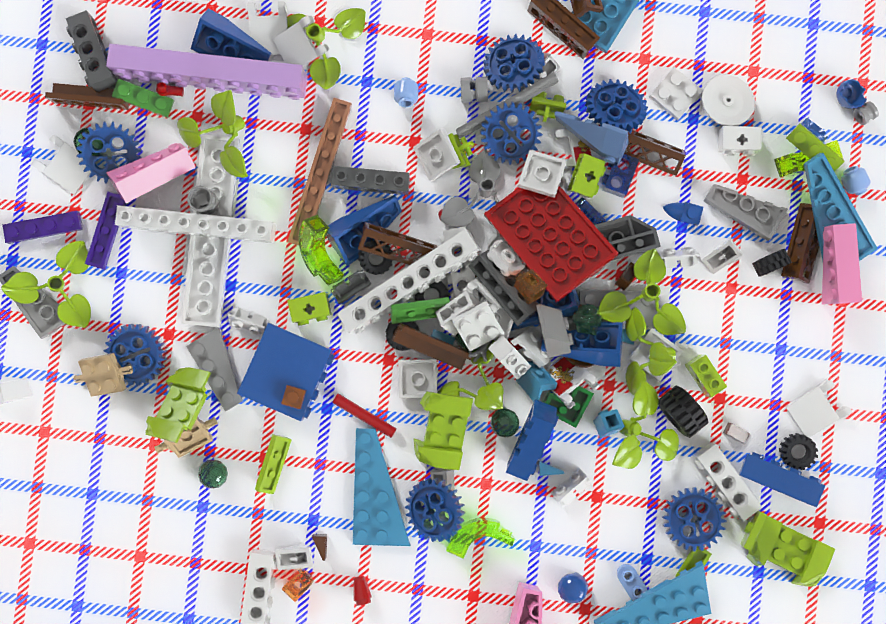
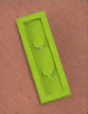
(812, 145)
(273, 464)

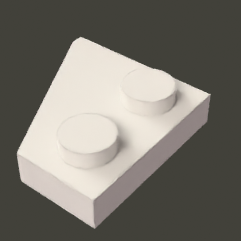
(532, 343)

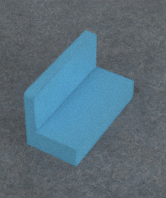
(536, 381)

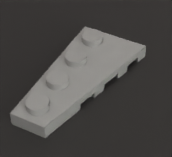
(751, 213)
(646, 308)
(41, 313)
(212, 356)

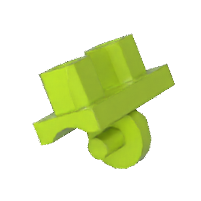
(547, 107)
(460, 149)

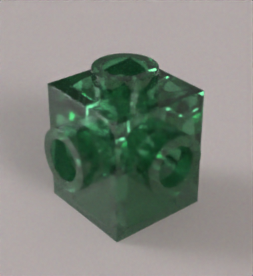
(587, 319)

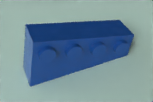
(532, 440)
(782, 480)

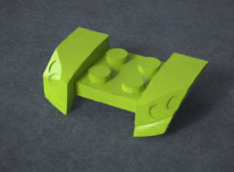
(180, 405)
(443, 430)
(792, 552)

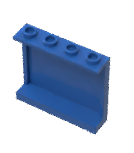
(283, 361)

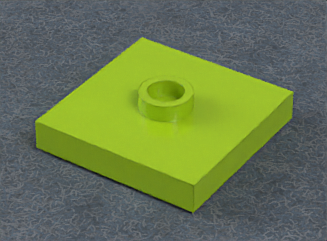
(753, 529)

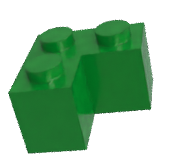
(571, 416)

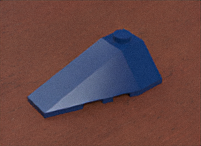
(223, 38)
(347, 231)
(567, 306)
(597, 349)

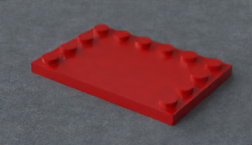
(551, 238)

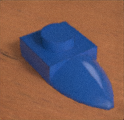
(684, 212)

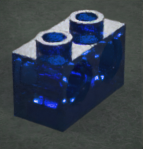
(623, 176)

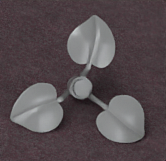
(482, 171)

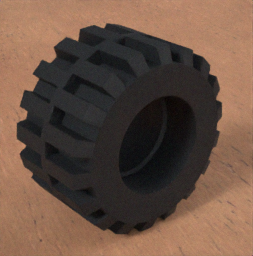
(683, 411)

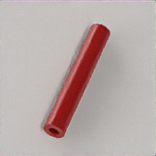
(364, 415)

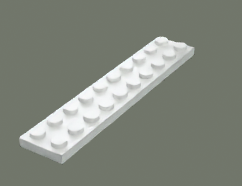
(209, 255)

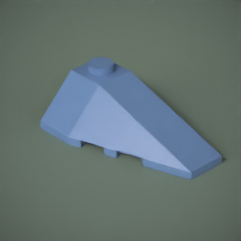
(606, 141)

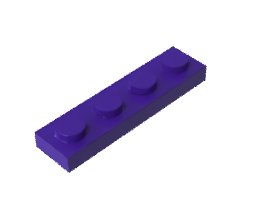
(42, 227)
(105, 232)

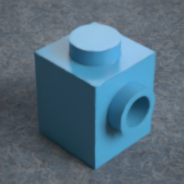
(608, 423)

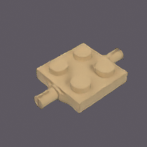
(102, 374)
(190, 439)

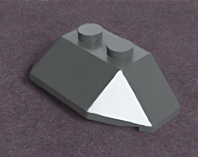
(629, 235)

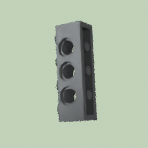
(78, 26)
(370, 180)
(502, 289)

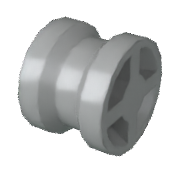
(865, 113)

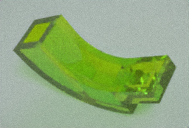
(794, 162)
(313, 250)
(476, 529)

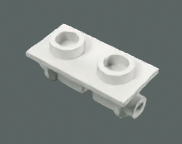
(685, 256)
(240, 319)
(564, 493)

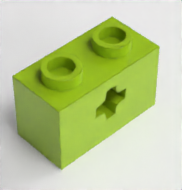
(586, 165)
(299, 305)
(705, 375)

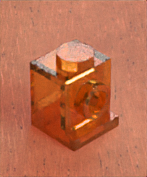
(530, 286)
(292, 590)

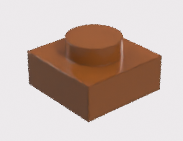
(293, 397)

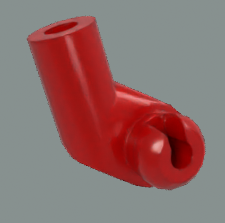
(168, 90)

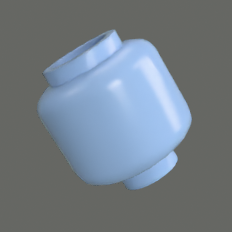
(406, 92)
(855, 180)

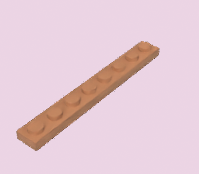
(321, 165)

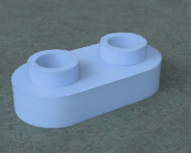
(632, 583)

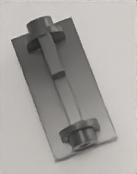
(344, 291)

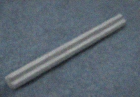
(520, 97)

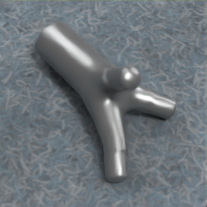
(481, 352)

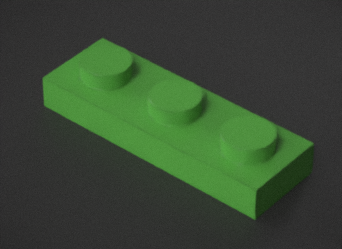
(143, 98)
(417, 310)

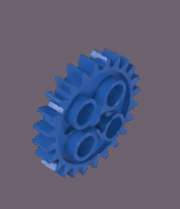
(514, 63)
(616, 105)
(106, 135)
(498, 144)
(128, 338)
(448, 503)
(710, 514)

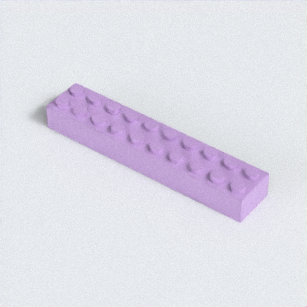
(207, 71)

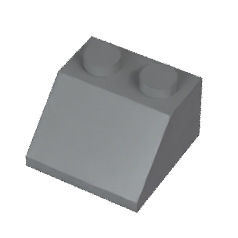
(554, 331)

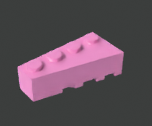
(151, 171)
(841, 265)
(527, 605)

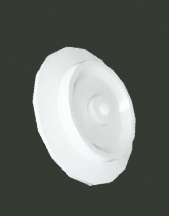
(728, 100)

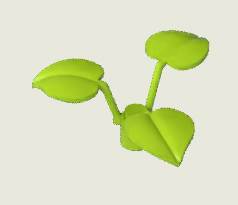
(351, 25)
(224, 108)
(652, 269)
(74, 311)
(661, 357)
(489, 396)
(629, 452)

